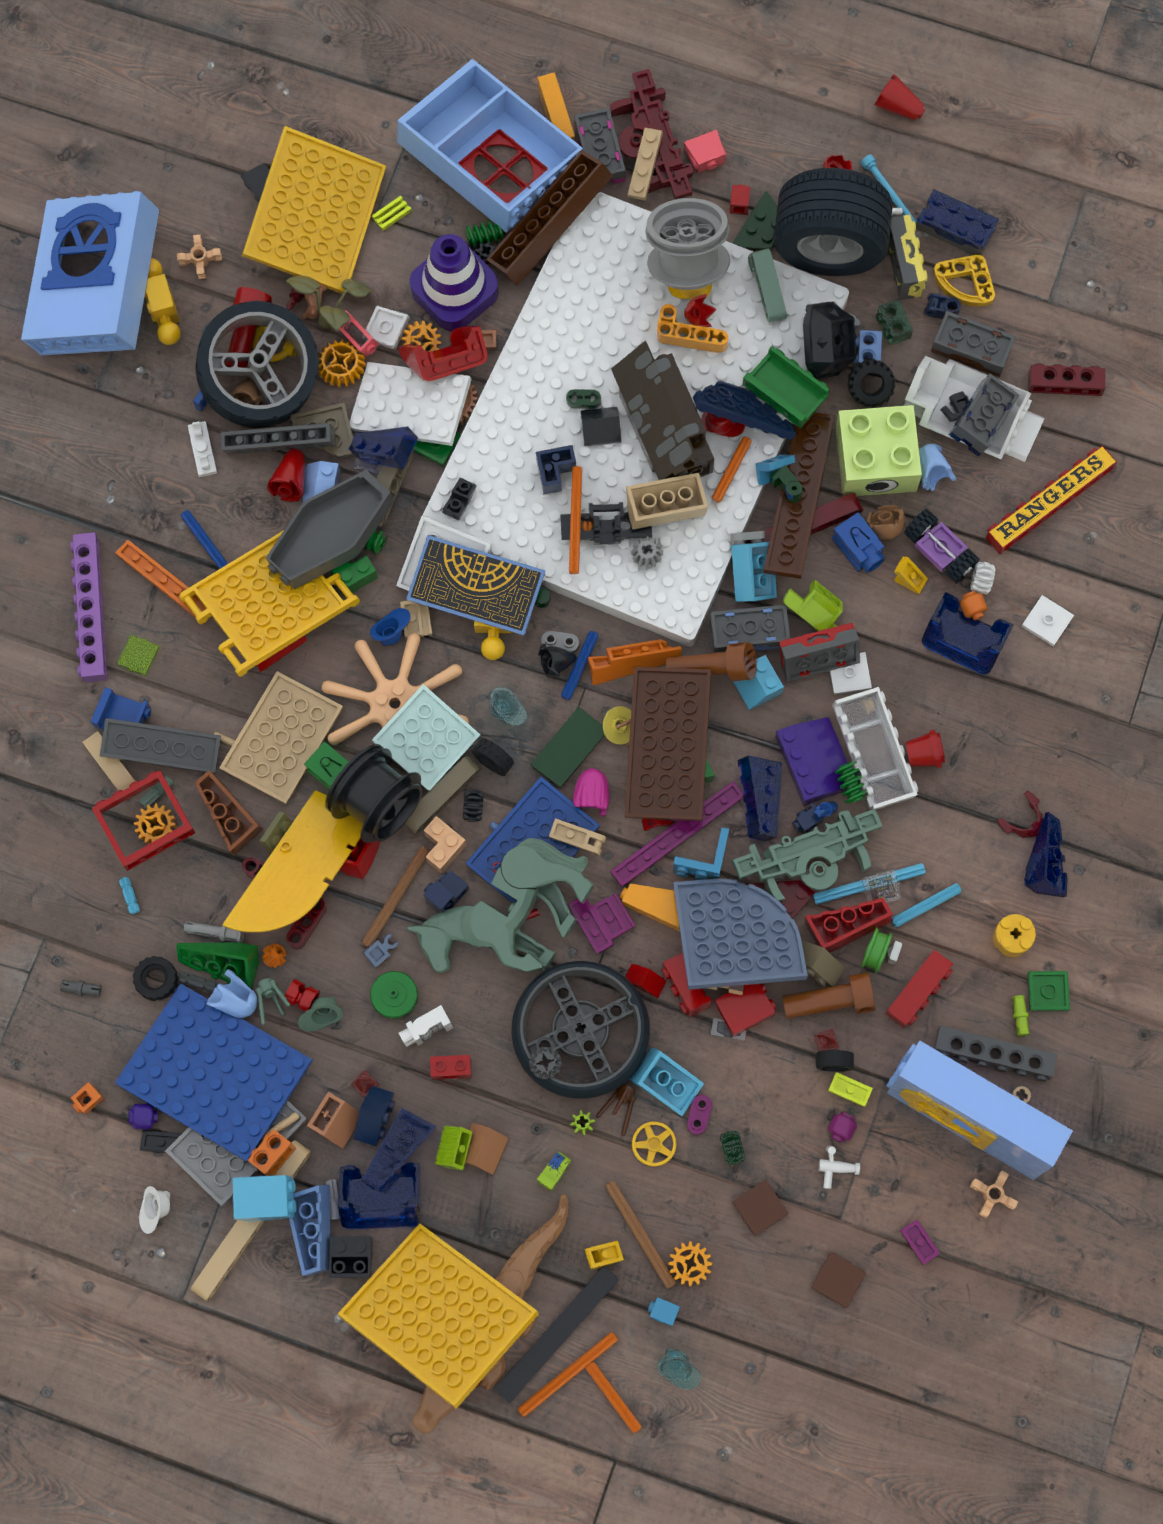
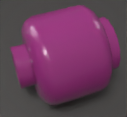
(842, 1127)

